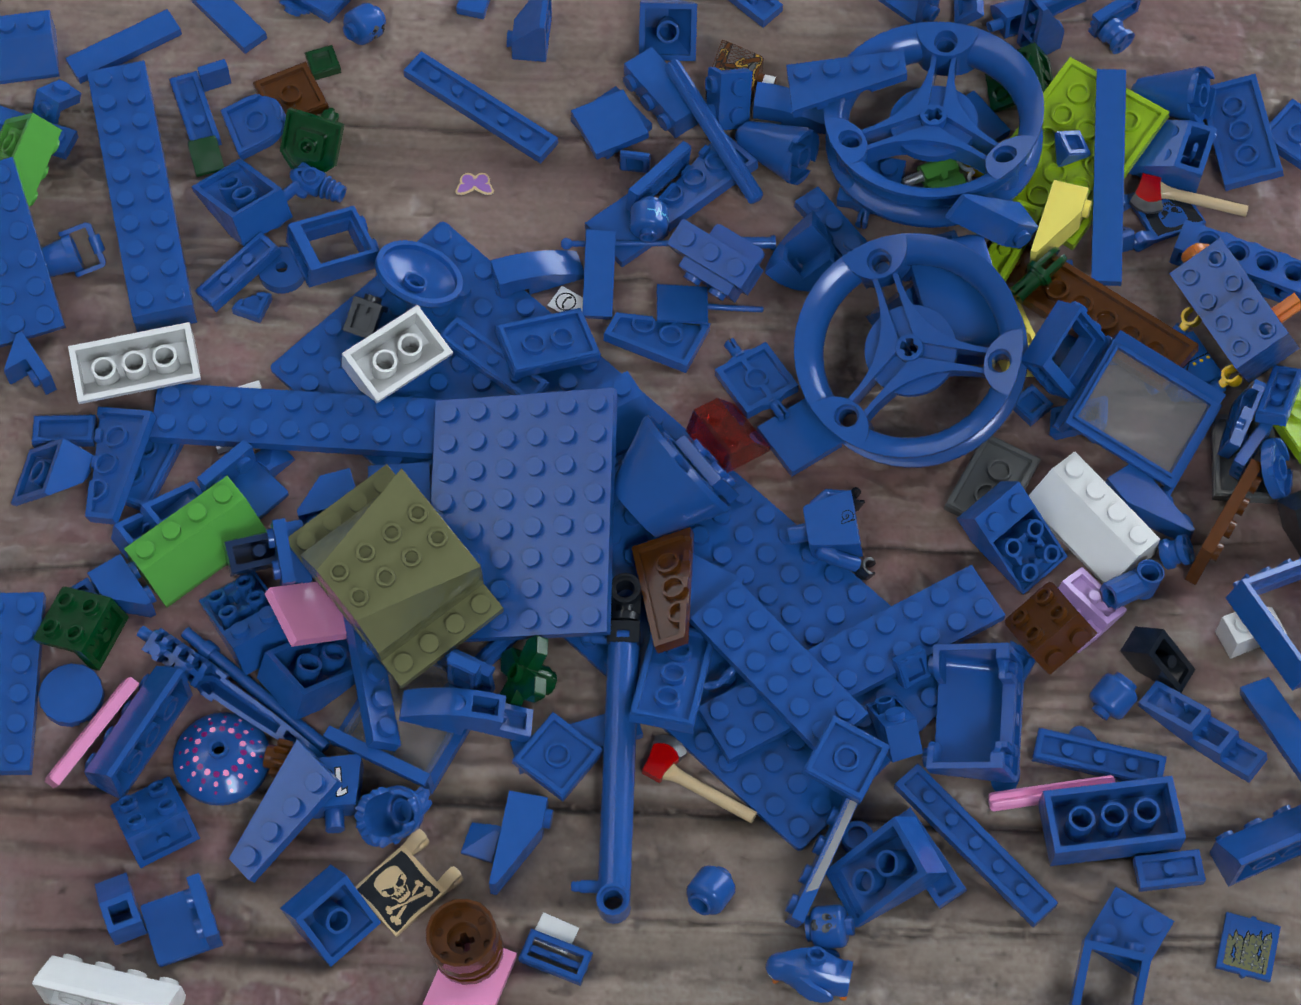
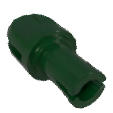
(1037, 275)

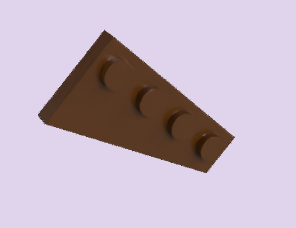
(1225, 524)
(665, 583)

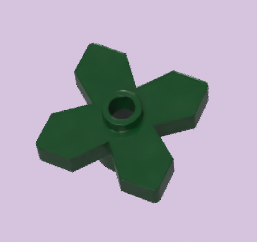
(526, 672)

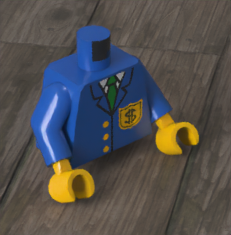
(1202, 363)

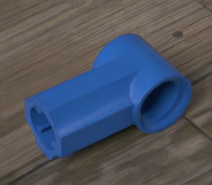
(1133, 585)

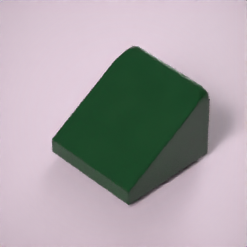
(205, 155)

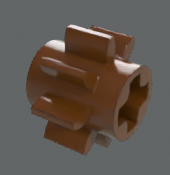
(276, 755)

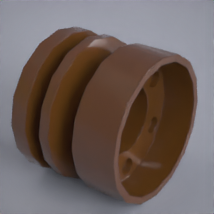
(462, 923)

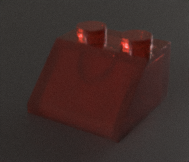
(726, 434)

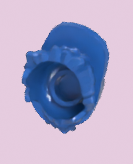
(391, 814)

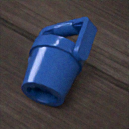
(64, 257)

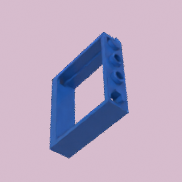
(1262, 623)

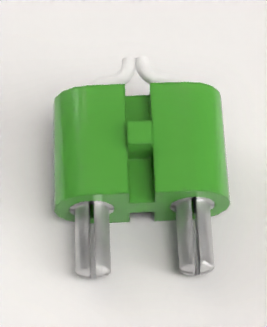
(939, 174)

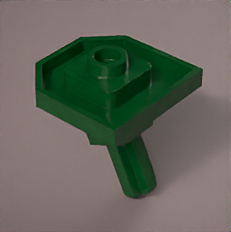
(312, 139)

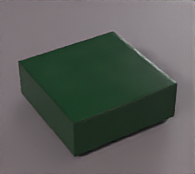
(323, 62)

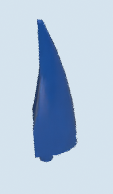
(1008, 14)

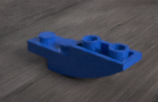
(463, 709)

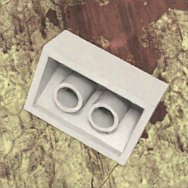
(395, 355)

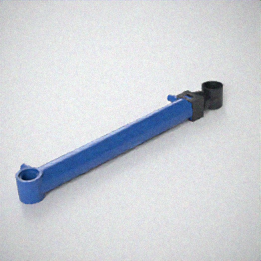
(618, 752)

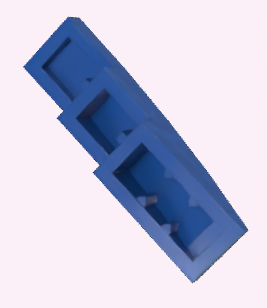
(1201, 731)

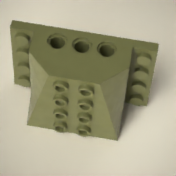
(396, 573)

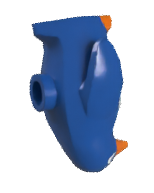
(812, 972)

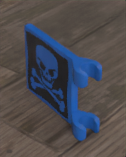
(1162, 224)

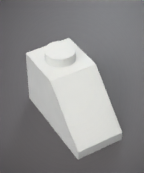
(1235, 635)

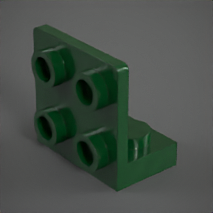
(1040, 63)
(82, 625)

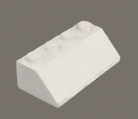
(134, 363)
(1093, 520)
(78, 983)

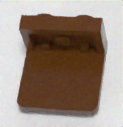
(1050, 627)

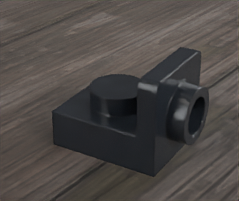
(364, 315)

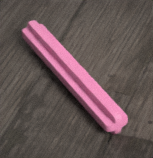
(1031, 795)

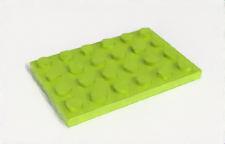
(1070, 107)

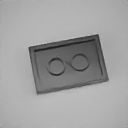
(989, 465)
(1222, 482)

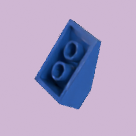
(243, 201)
(307, 675)
(885, 869)

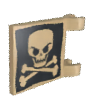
(403, 888)

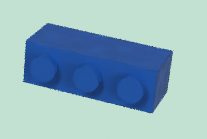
(657, 93)
(715, 256)

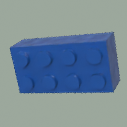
(1111, 820)

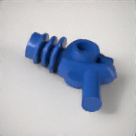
(313, 182)

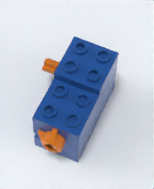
(1235, 309)

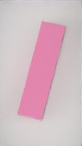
(91, 732)

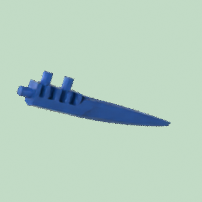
(214, 684)

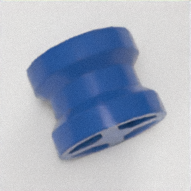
(1116, 35)
(1176, 551)

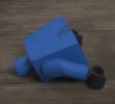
(834, 531)

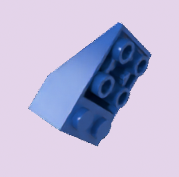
(1177, 154)
(1012, 535)
(244, 620)

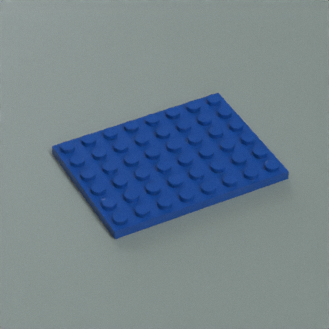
(533, 504)

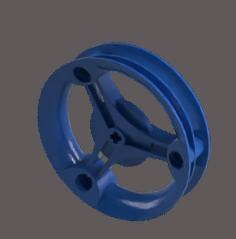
(938, 125)
(895, 333)

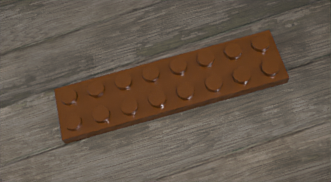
(1104, 307)

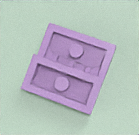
(1085, 595)

